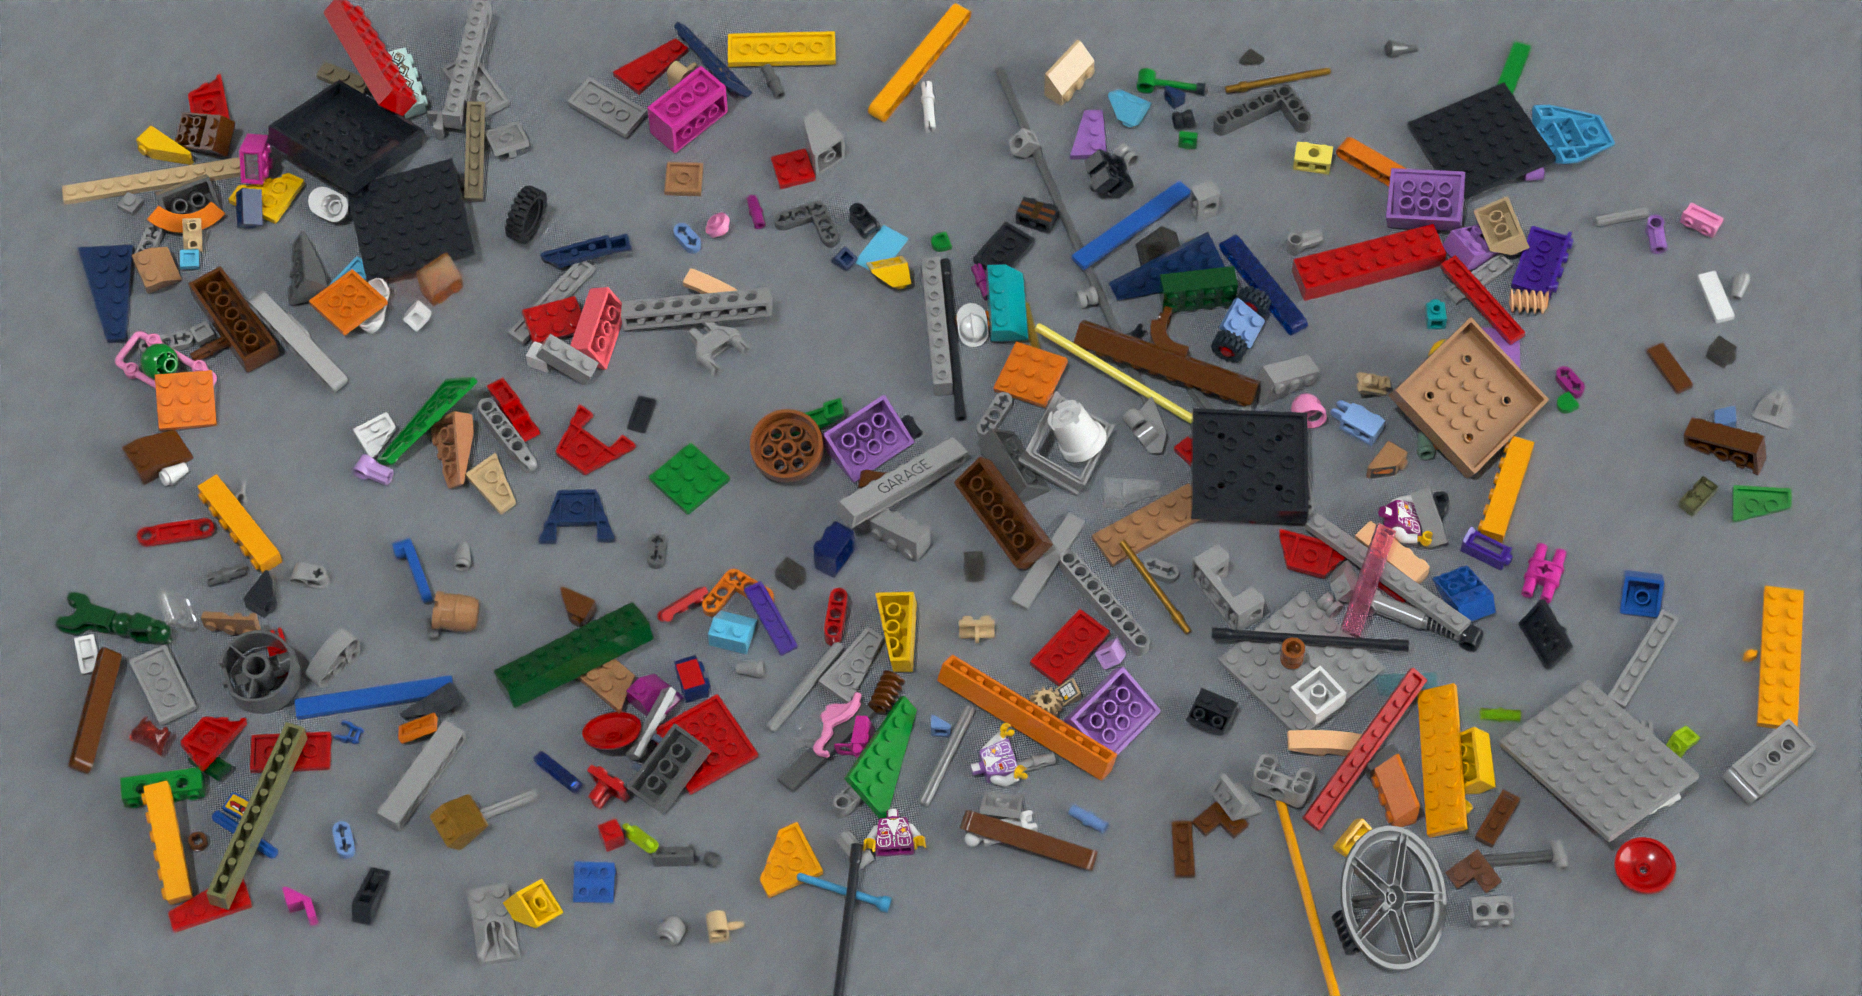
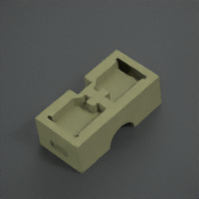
(1696, 499)

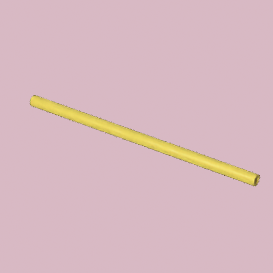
(1113, 372)

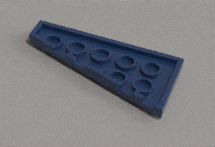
(712, 62)
(110, 283)

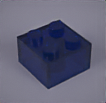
(834, 549)

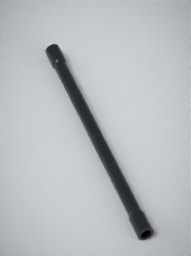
(959, 405)
(1392, 644)
(855, 861)

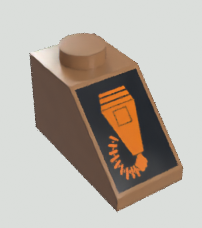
(1387, 461)

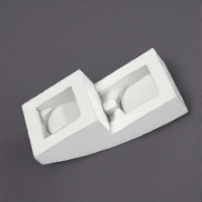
(86, 652)

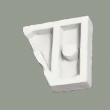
(375, 434)

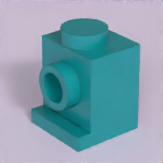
(1435, 314)

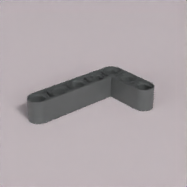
(1262, 106)

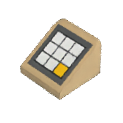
(1069, 692)

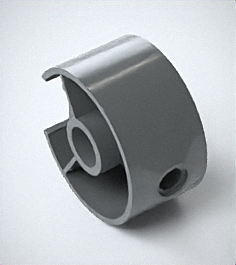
(273, 667)

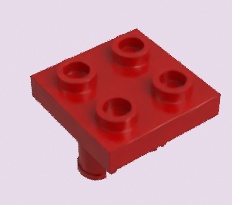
(605, 787)

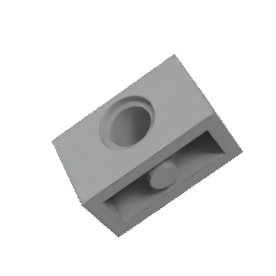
(1204, 201)

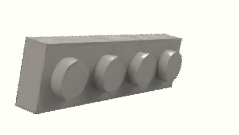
(650, 724)

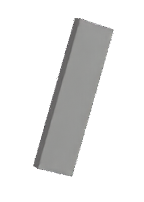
(1485, 274)

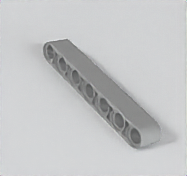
(297, 341)
(1107, 610)

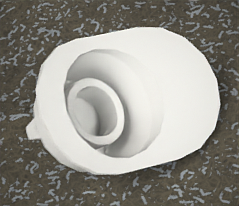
(328, 204)
(972, 325)

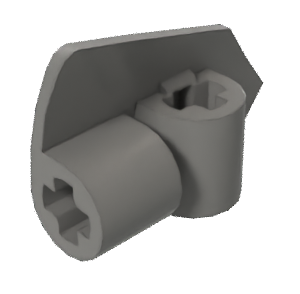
(1147, 426)

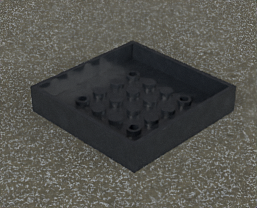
(345, 136)
(1249, 465)

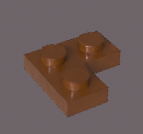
(1216, 816)
(1474, 867)

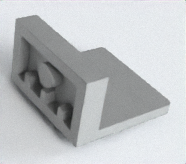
(1234, 798)

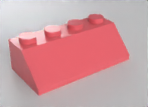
(598, 326)

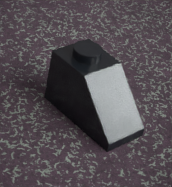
(261, 596)

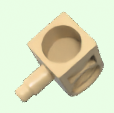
(678, 72)
(718, 927)

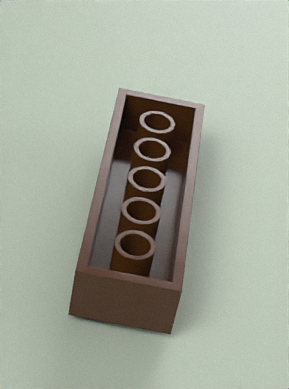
(233, 319)
(1003, 513)

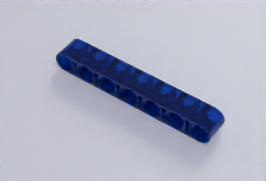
(1257, 276)

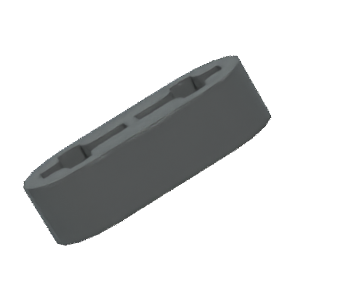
(661, 551)

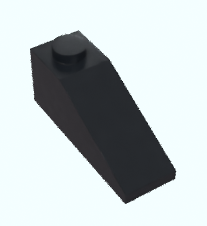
(438, 702)
(369, 896)

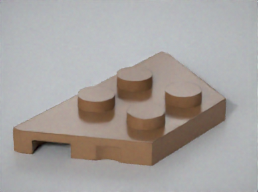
(609, 683)

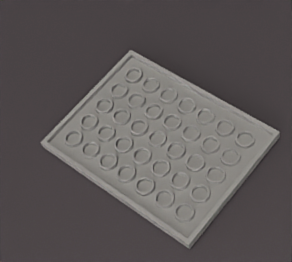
(1599, 760)

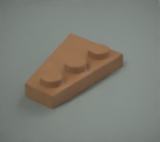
(230, 624)

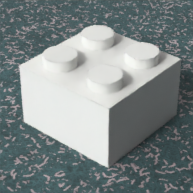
(1317, 695)

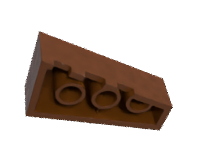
(1727, 443)

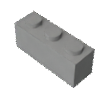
(567, 359)

